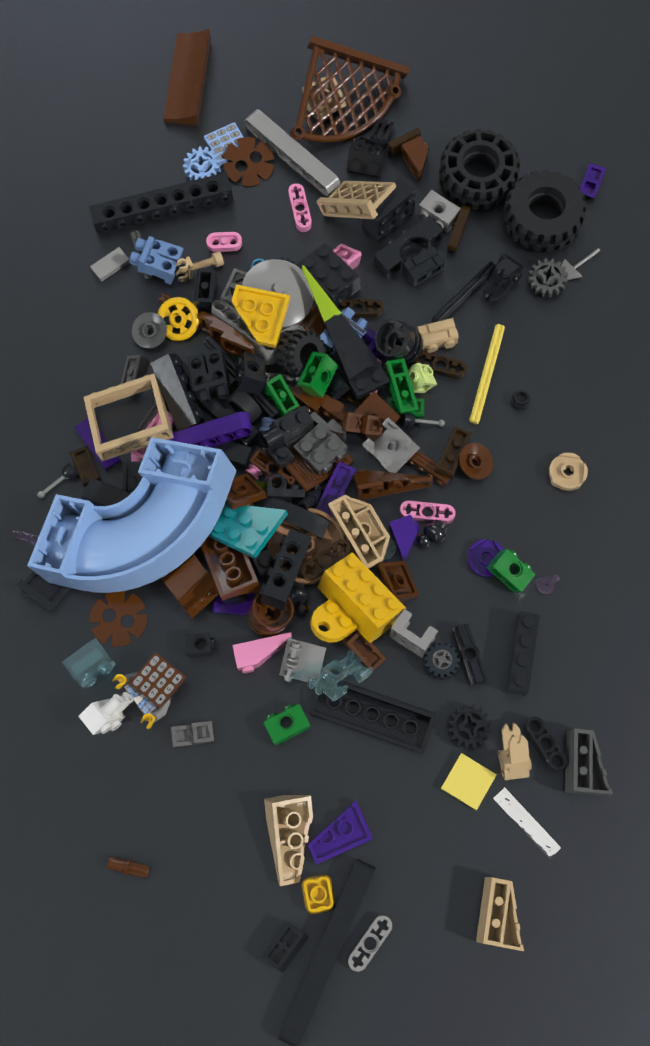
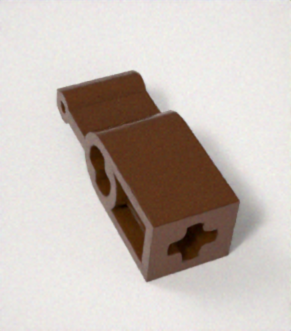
(264, 463)

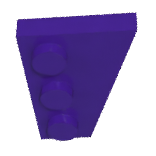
(341, 835)

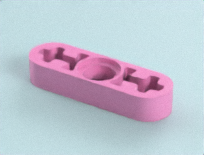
(301, 201)
(433, 506)

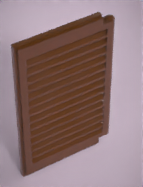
(307, 476)

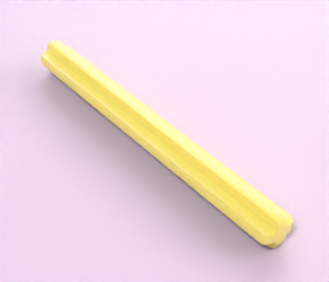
(487, 374)

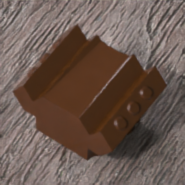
(191, 586)

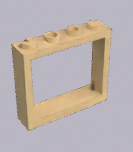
(136, 440)

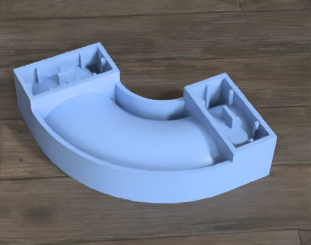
(143, 534)

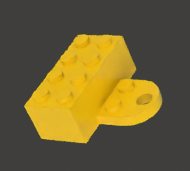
(354, 603)

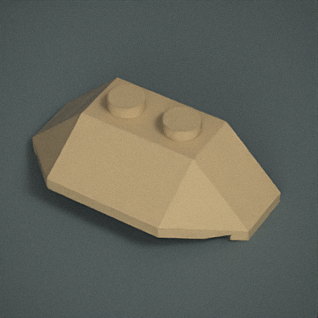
(361, 529)

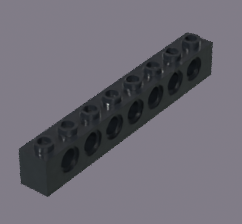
(166, 196)

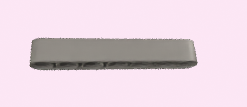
(292, 152)

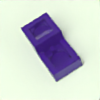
(592, 180)

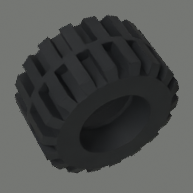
(290, 349)

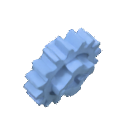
(201, 164)

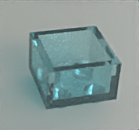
(89, 663)

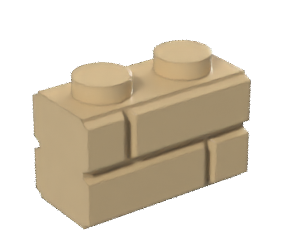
(438, 335)

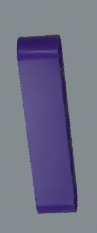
(216, 431)

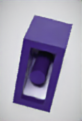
(404, 534)

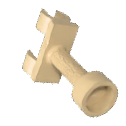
(189, 267)

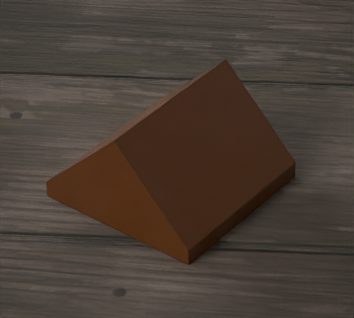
(397, 580)

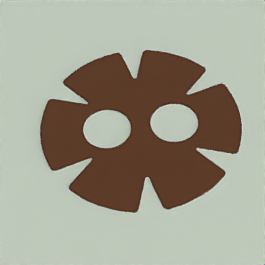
(261, 168)
(119, 634)

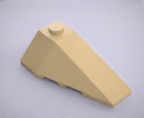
(288, 828)

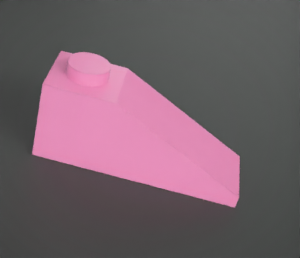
(256, 652)

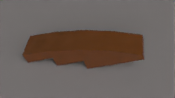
(228, 337)
(364, 650)

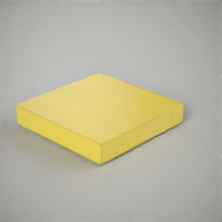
(468, 781)

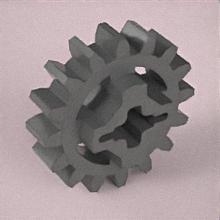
(540, 273)

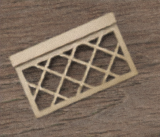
(356, 199)

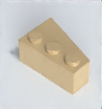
(498, 915)

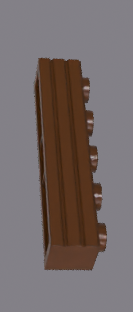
(427, 466)

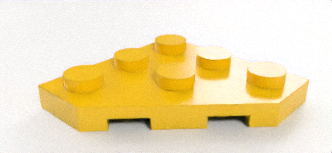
(261, 312)

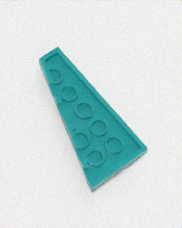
(247, 527)

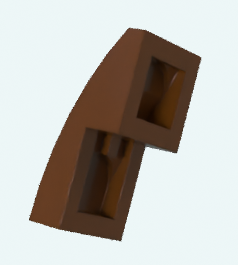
(363, 423)

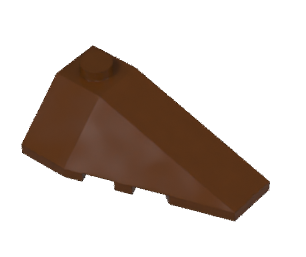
(379, 483)

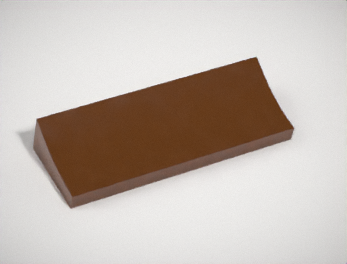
(187, 78)
(229, 569)

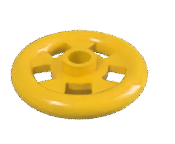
(180, 303)

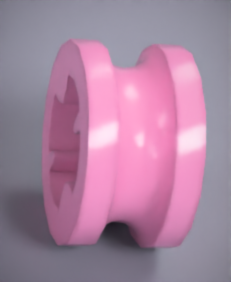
(253, 472)

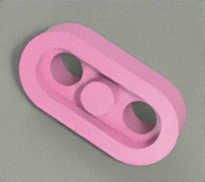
(224, 241)

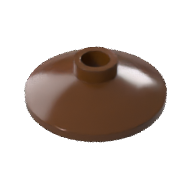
(480, 456)

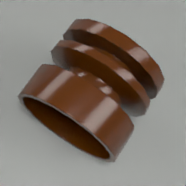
(268, 626)

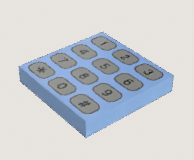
(222, 138)

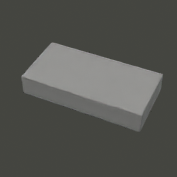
(110, 264)

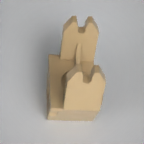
(514, 757)

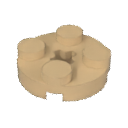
(560, 479)

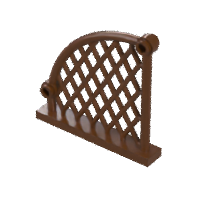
(362, 59)

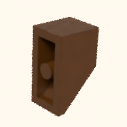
(415, 155)

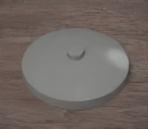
(286, 279)

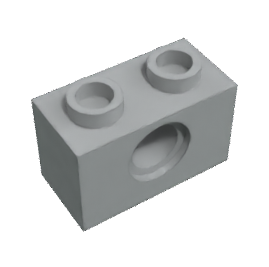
(436, 203)

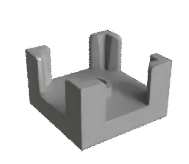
(393, 447)
(410, 639)

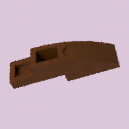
(327, 405)

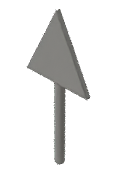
(571, 270)

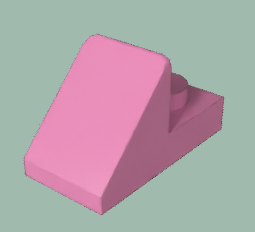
(348, 255)

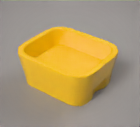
(318, 894)

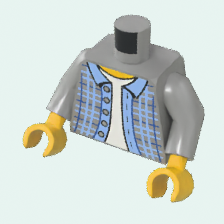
(150, 710)

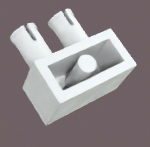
(106, 714)

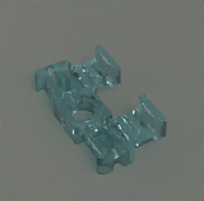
(346, 665)

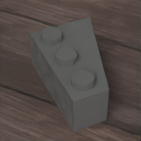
(584, 766)

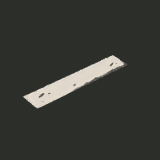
(527, 823)

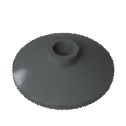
(144, 324)

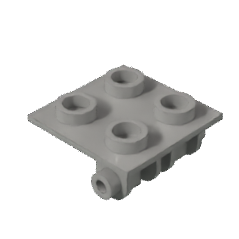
(302, 660)

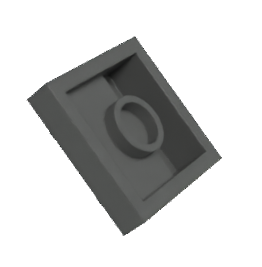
(321, 448)

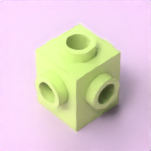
(421, 377)

